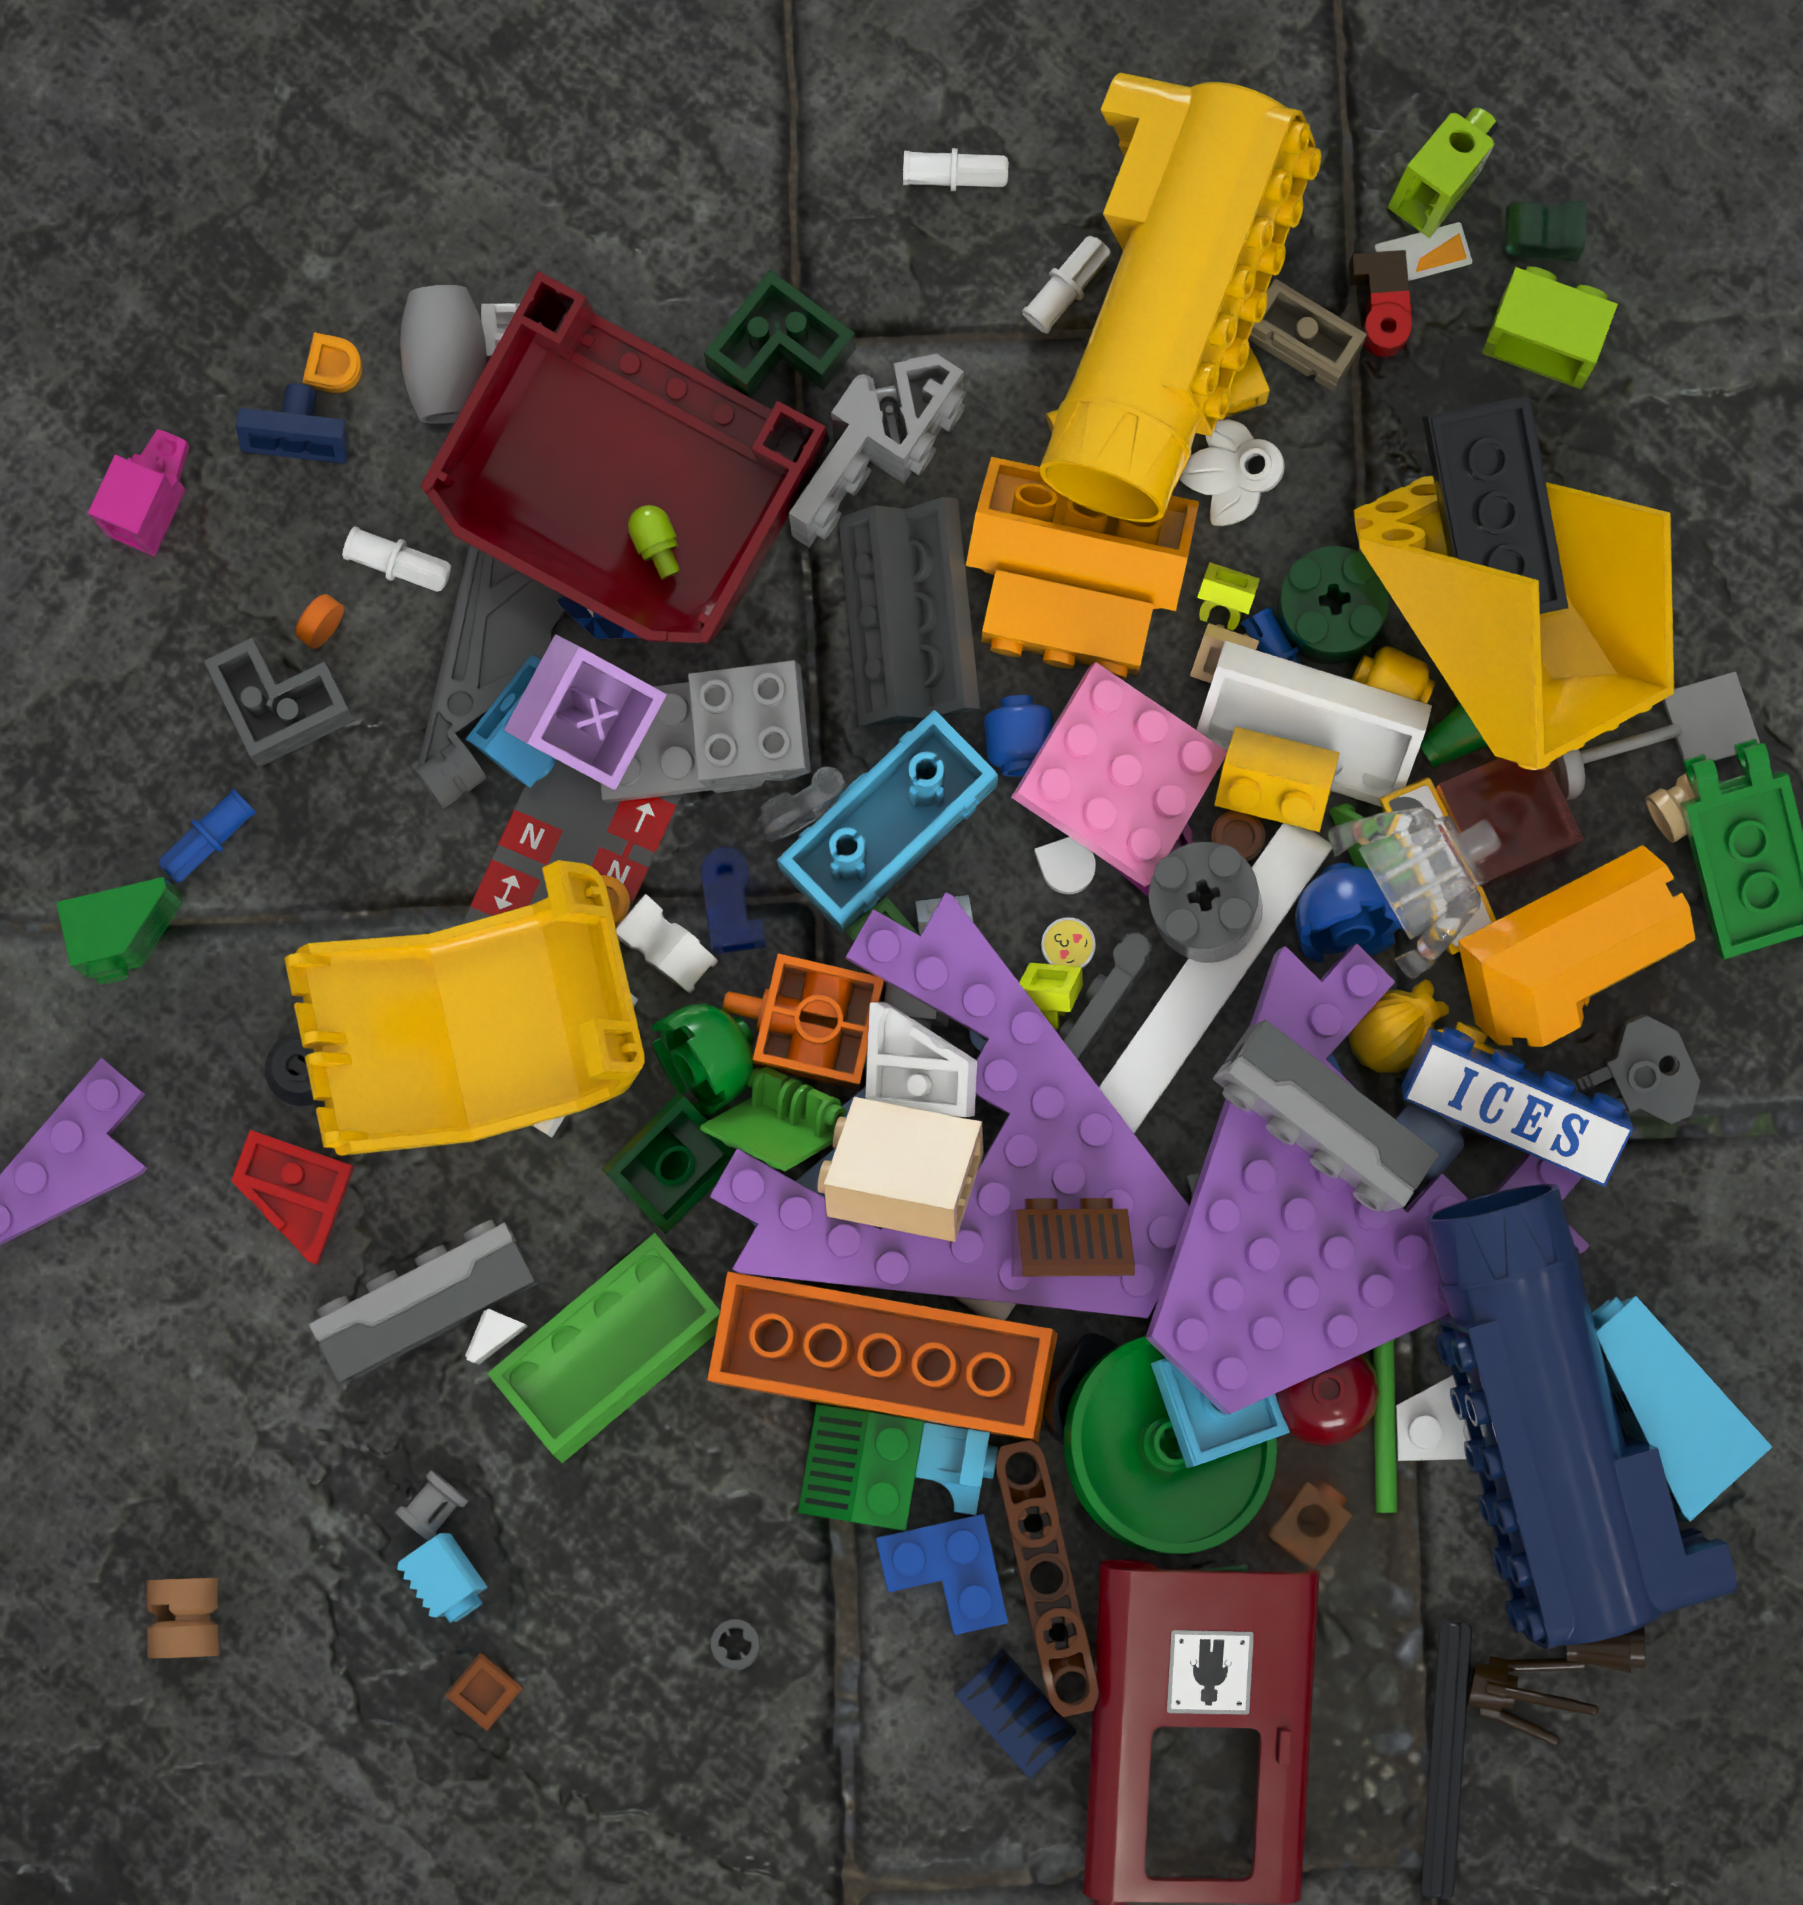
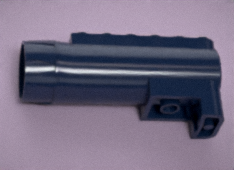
(1570, 1498)

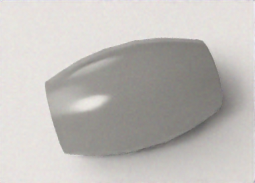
(441, 351)

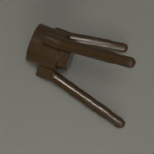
(1494, 1688)

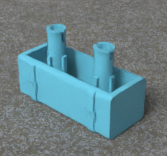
(888, 821)

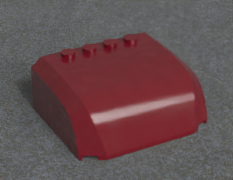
(587, 428)

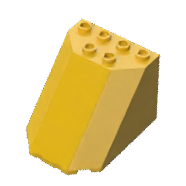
(1523, 675)

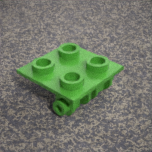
(780, 1120)

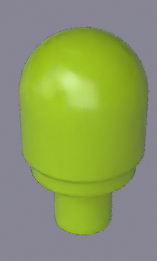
(654, 538)

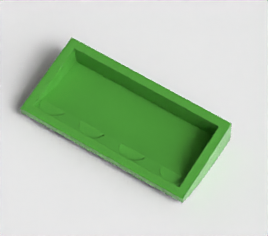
(607, 1348)

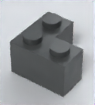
(273, 715)

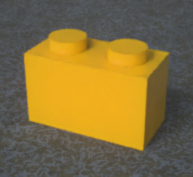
(1276, 779)

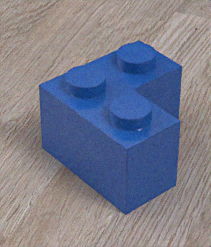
(959, 1557)

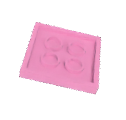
(1119, 774)

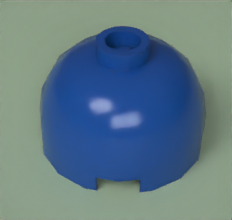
(1343, 910)

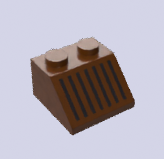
(1071, 1240)

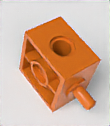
(812, 1021)

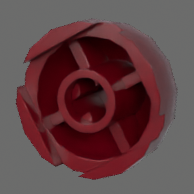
(1332, 1403)

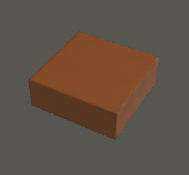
(484, 1691)

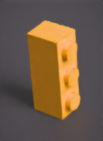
(1065, 624)

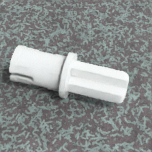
(955, 169)
(1067, 284)
(396, 559)

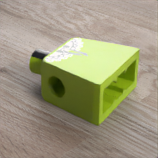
(1444, 170)

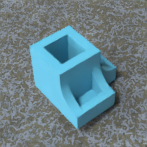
(957, 1461)

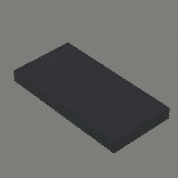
(1496, 492)

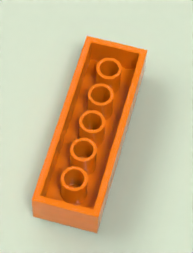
(882, 1356)

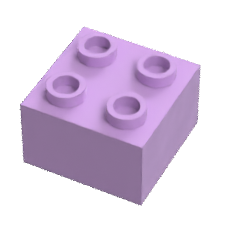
(585, 712)

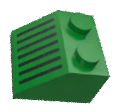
(117, 927)
(861, 1467)

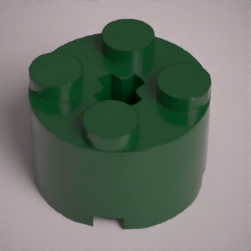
(1348, 579)

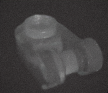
(789, 813)

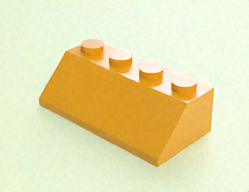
(1045, 536)

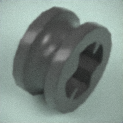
(749, 1635)

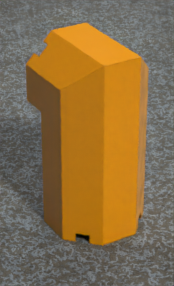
(1552, 955)

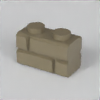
(1307, 336)

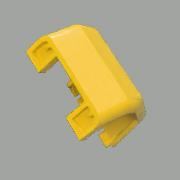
(469, 1023)

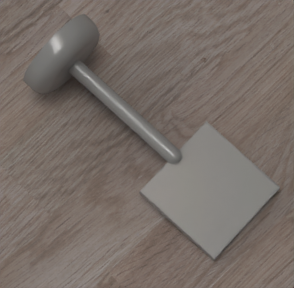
(1702, 719)

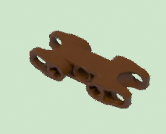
(1059, 1606)

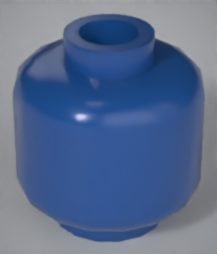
(1016, 733)

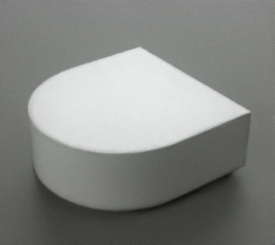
(1066, 865)

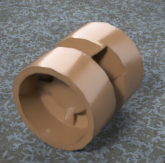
(182, 1618)

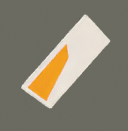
(1426, 256)

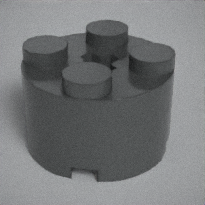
(1235, 905)

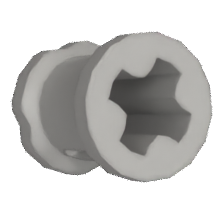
(431, 1506)

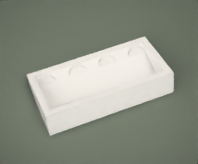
(1277, 697)

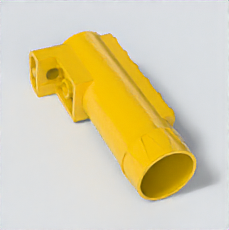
(1202, 229)

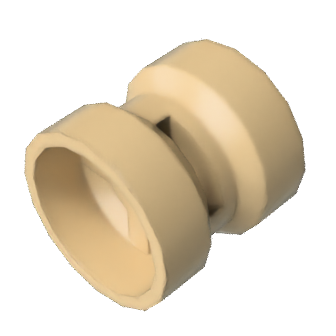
(1666, 808)

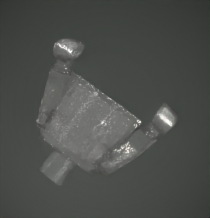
(1424, 873)

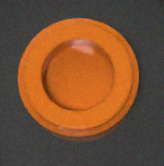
(319, 621)

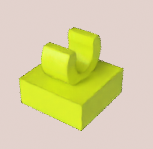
(1228, 589)
(1053, 988)

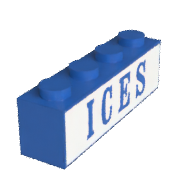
(1517, 1105)

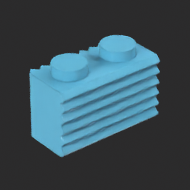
(443, 1578)

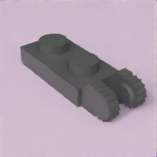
(1107, 995)

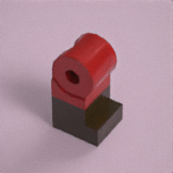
(1387, 299)

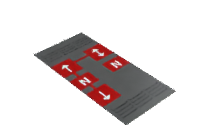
(570, 822)

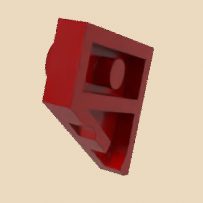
(293, 1190)

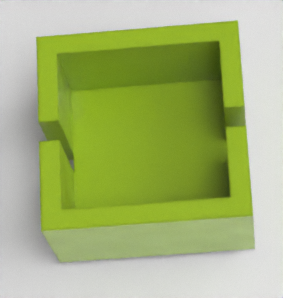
(1550, 326)

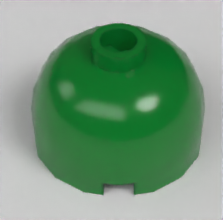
(705, 1053)

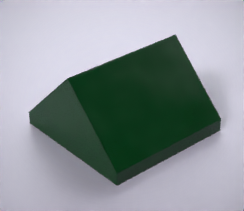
(669, 1163)

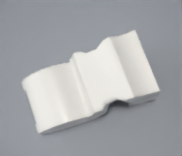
(665, 945)

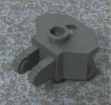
(1637, 1072)

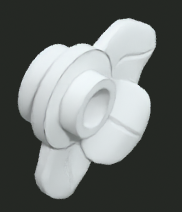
(1225, 475)

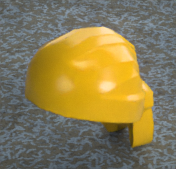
(1395, 1028)

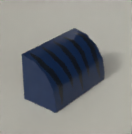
(1016, 1713)

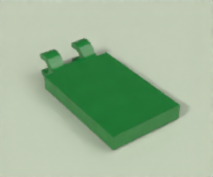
(1746, 851)

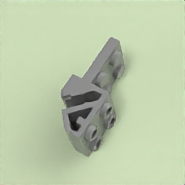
(927, 399)
(721, 734)

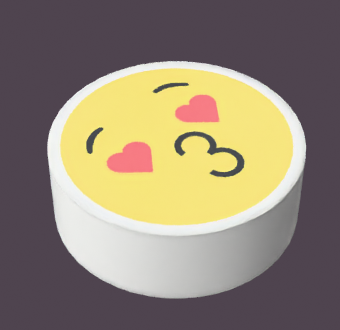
(1068, 943)

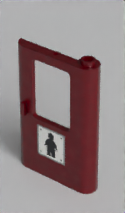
(1200, 1655)

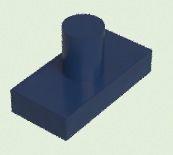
(294, 429)

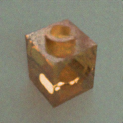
(1289, 1537)

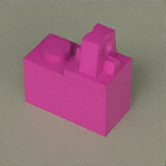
(142, 493)

